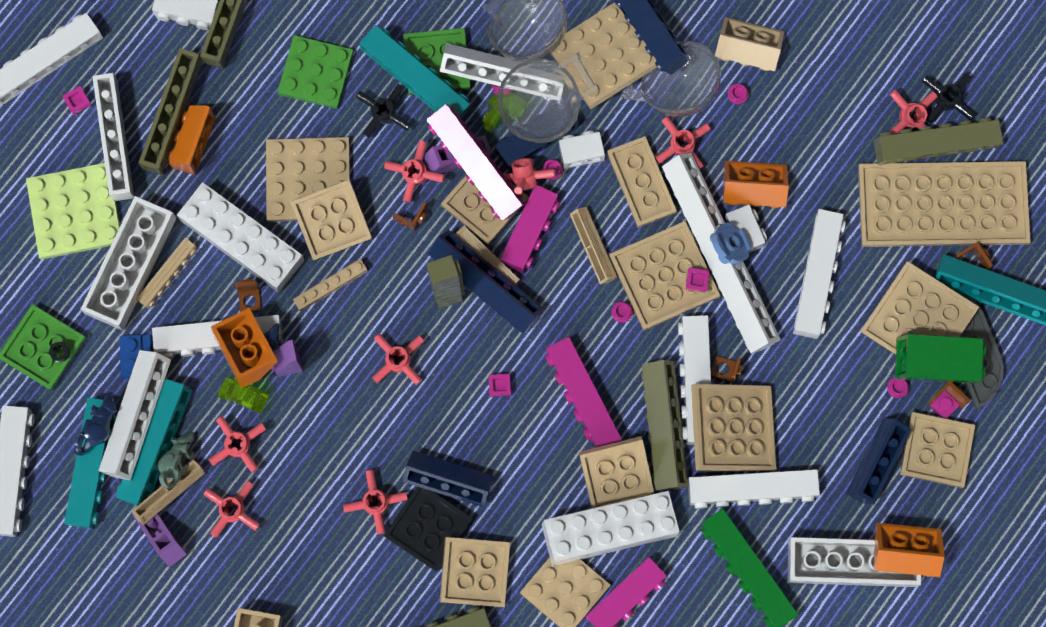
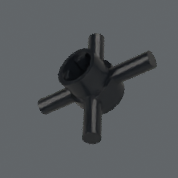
(943, 103)
(384, 118)

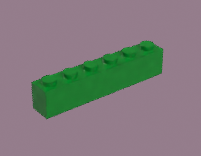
(748, 569)

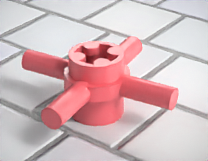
(920, 115)
(683, 135)
(407, 170)
(525, 175)
(398, 351)
(233, 451)
(368, 498)
(224, 513)

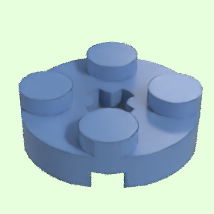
(726, 252)

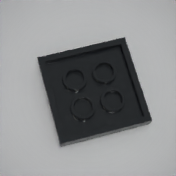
(425, 524)

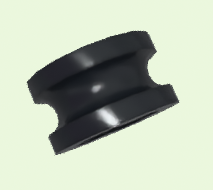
(54, 356)

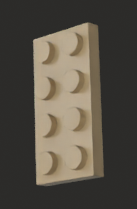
(641, 182)

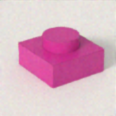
(76, 100)
(697, 280)
(499, 385)
(944, 405)

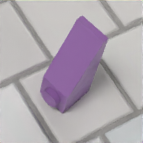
(441, 161)
(288, 360)
(162, 540)

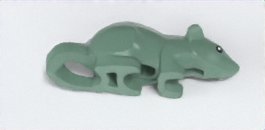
(172, 463)

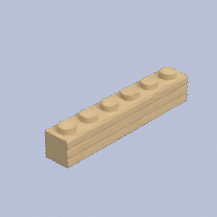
(473, 242)
(593, 245)
(166, 273)
(330, 285)
(164, 496)

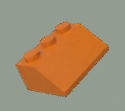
(192, 139)
(755, 184)
(244, 347)
(908, 550)

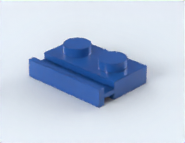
(129, 351)

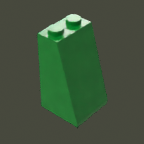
(939, 358)

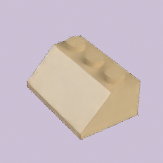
(749, 44)

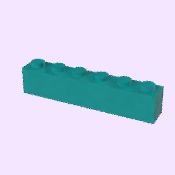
(411, 72)
(992, 289)
(157, 442)
(87, 480)

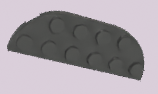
(984, 391)

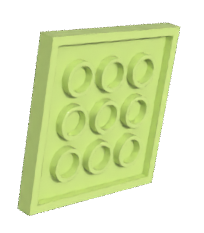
(72, 211)

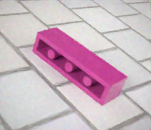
(530, 228)
(627, 595)

